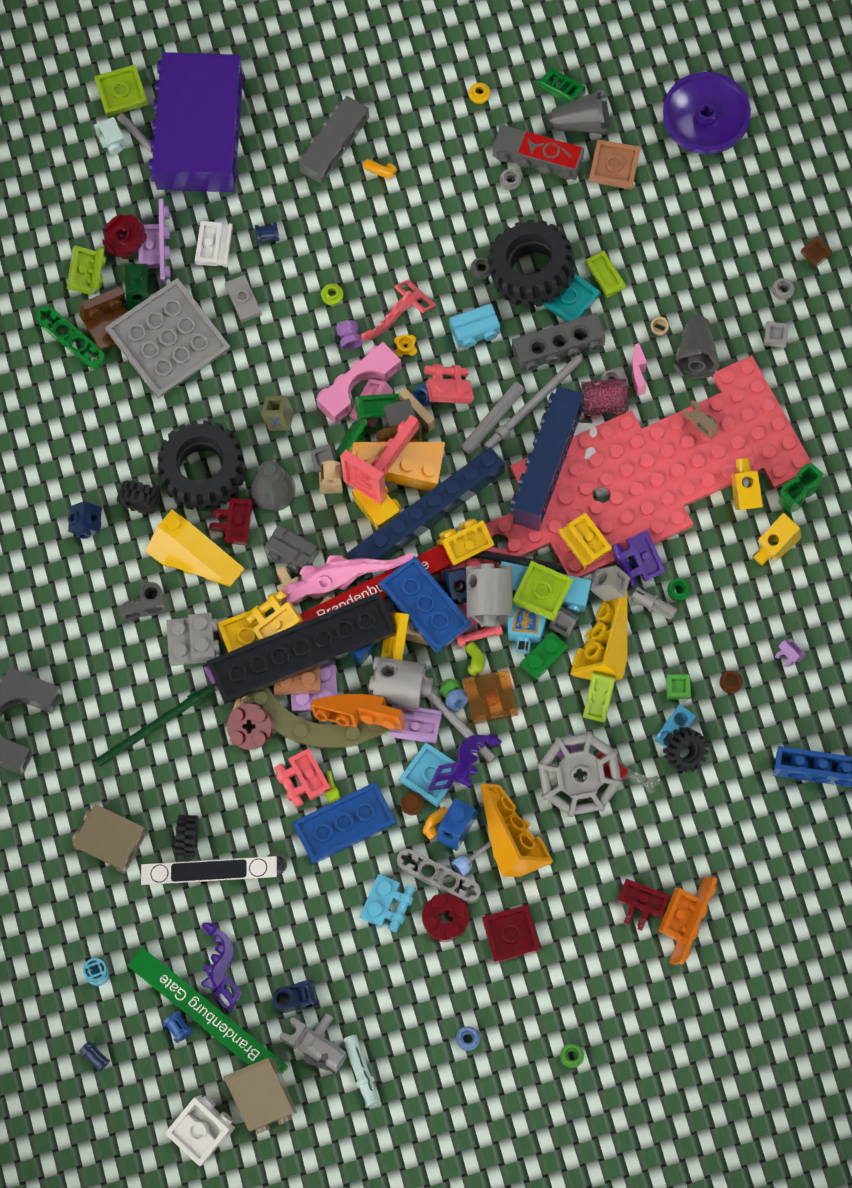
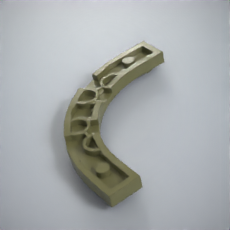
(311, 733)

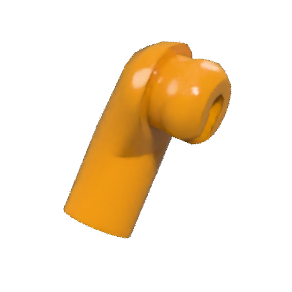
(378, 169)
(433, 819)

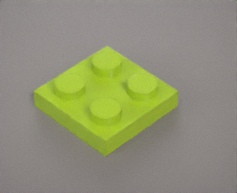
(121, 90)
(542, 591)

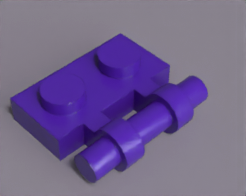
(645, 557)

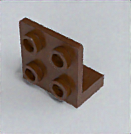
(101, 312)

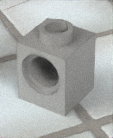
(610, 583)

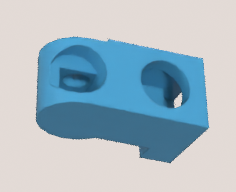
(680, 718)

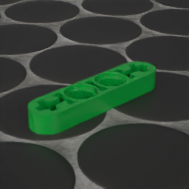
(68, 339)

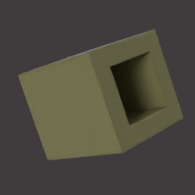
(277, 413)

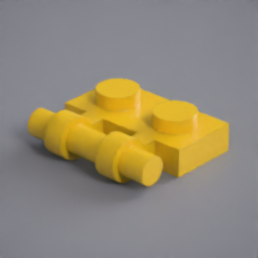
(283, 617)

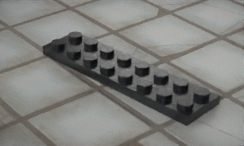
(301, 648)

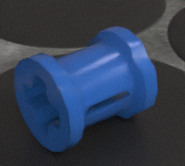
(177, 1027)

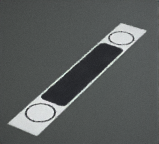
(209, 870)

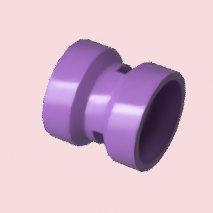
(349, 336)

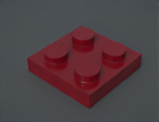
(511, 934)

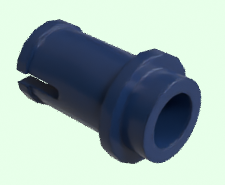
(94, 1055)

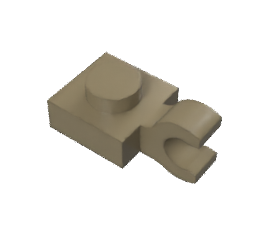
(703, 423)

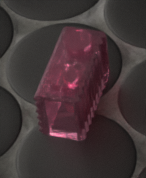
(605, 397)

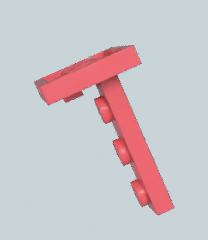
(370, 478)

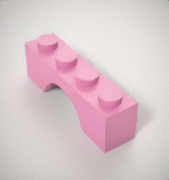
(379, 364)

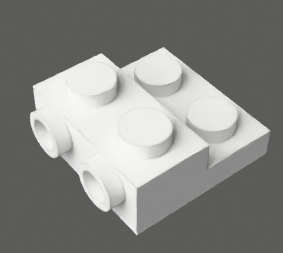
(200, 1129)

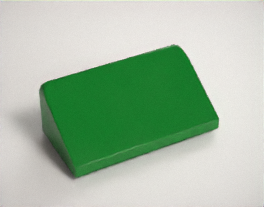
(354, 434)

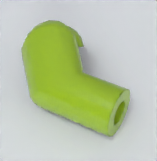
(478, 659)

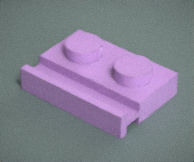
(420, 725)

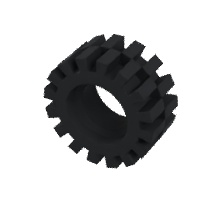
(138, 497)
(675, 744)
(186, 836)

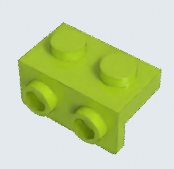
(86, 270)

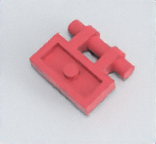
(448, 390)
(309, 775)

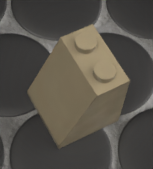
(261, 1095)

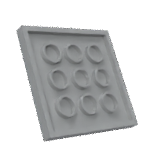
(167, 338)

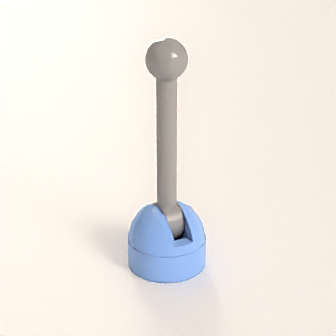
(463, 864)

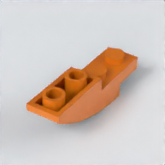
(353, 708)

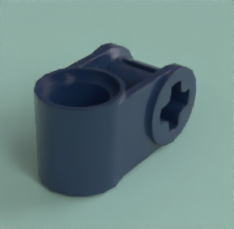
(297, 997)

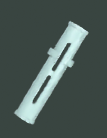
(364, 1079)

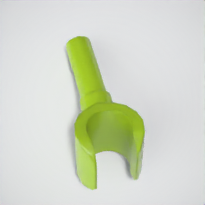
(332, 795)

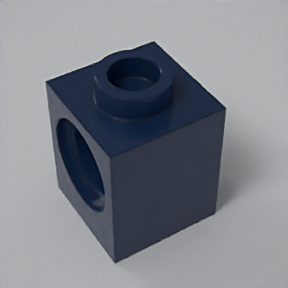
(450, 577)

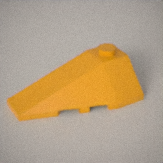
(512, 842)

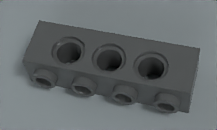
(544, 339)

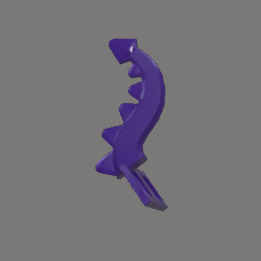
(463, 767)
(220, 965)

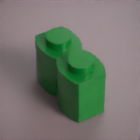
(803, 486)

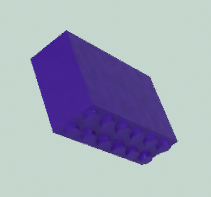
(196, 122)

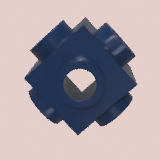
(84, 519)

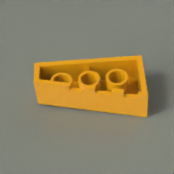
(415, 467)

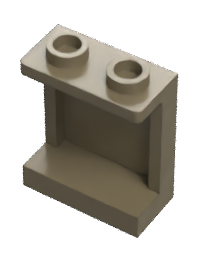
(109, 837)

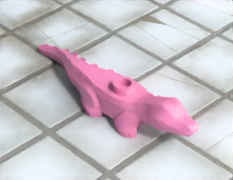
(335, 574)

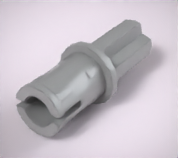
(653, 603)

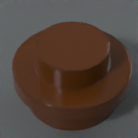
(731, 682)
(412, 803)

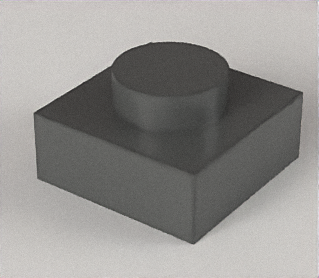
(322, 454)
(564, 622)

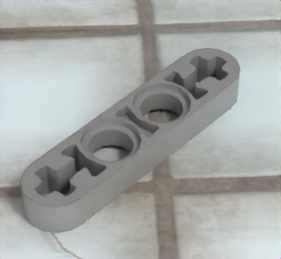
(440, 873)

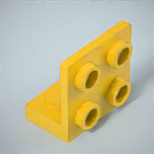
(466, 541)

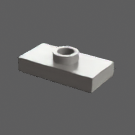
(243, 299)

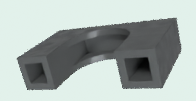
(18, 689)

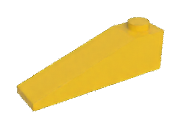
(184, 547)
(606, 643)

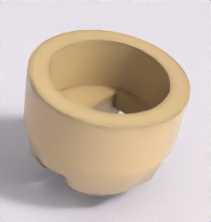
(661, 322)

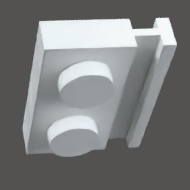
(213, 244)

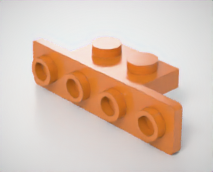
(684, 918)

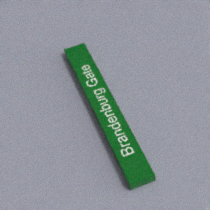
(200, 1010)

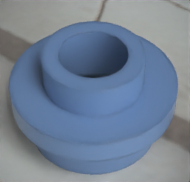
(456, 699)
(464, 1032)

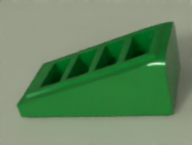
(579, 89)

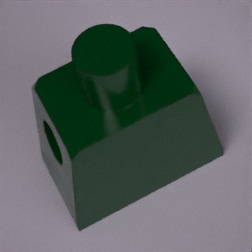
(137, 283)

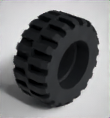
(524, 240)
(201, 438)

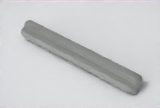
(492, 418)

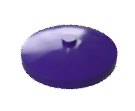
(706, 113)

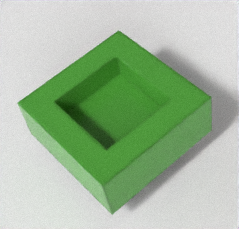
(678, 686)

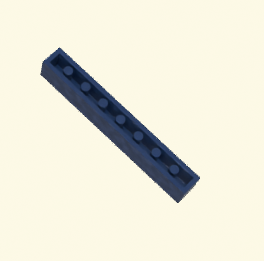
(431, 508)

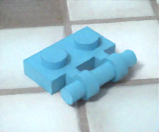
(380, 900)

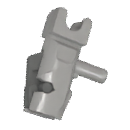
(315, 1046)

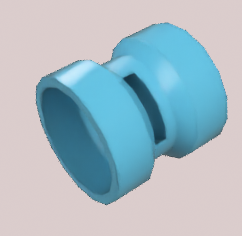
(96, 976)

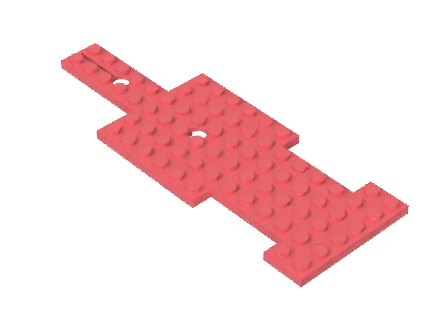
(658, 470)

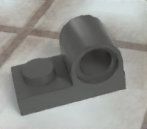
(146, 607)

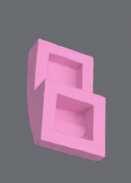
(638, 366)

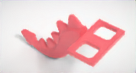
(400, 306)

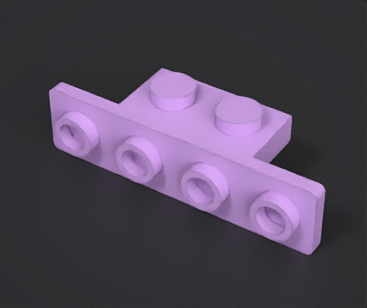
(154, 249)

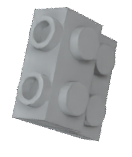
(192, 639)

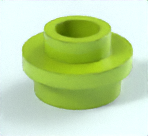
(332, 300)

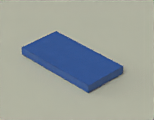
(428, 605)
(344, 823)

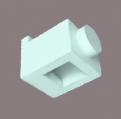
(110, 135)

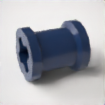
(267, 233)

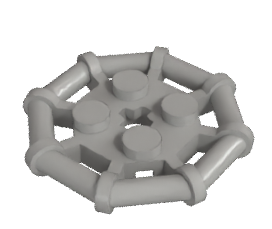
(586, 762)

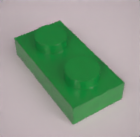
(543, 656)

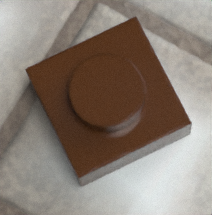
(816, 251)

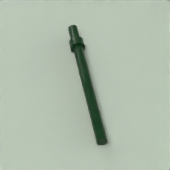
(193, 699)

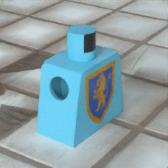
(525, 628)

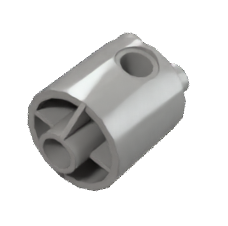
(489, 594)
(400, 682)

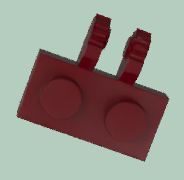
(238, 521)
(642, 899)

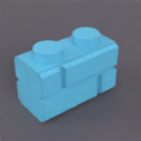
(474, 326)

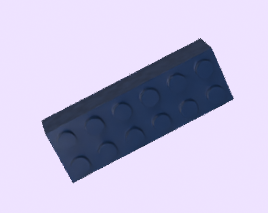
(547, 458)

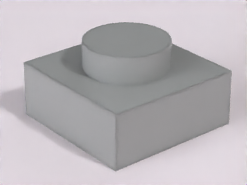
(776, 334)

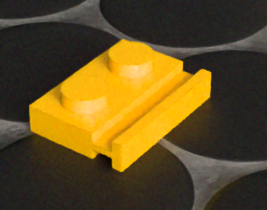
(585, 540)
(394, 646)

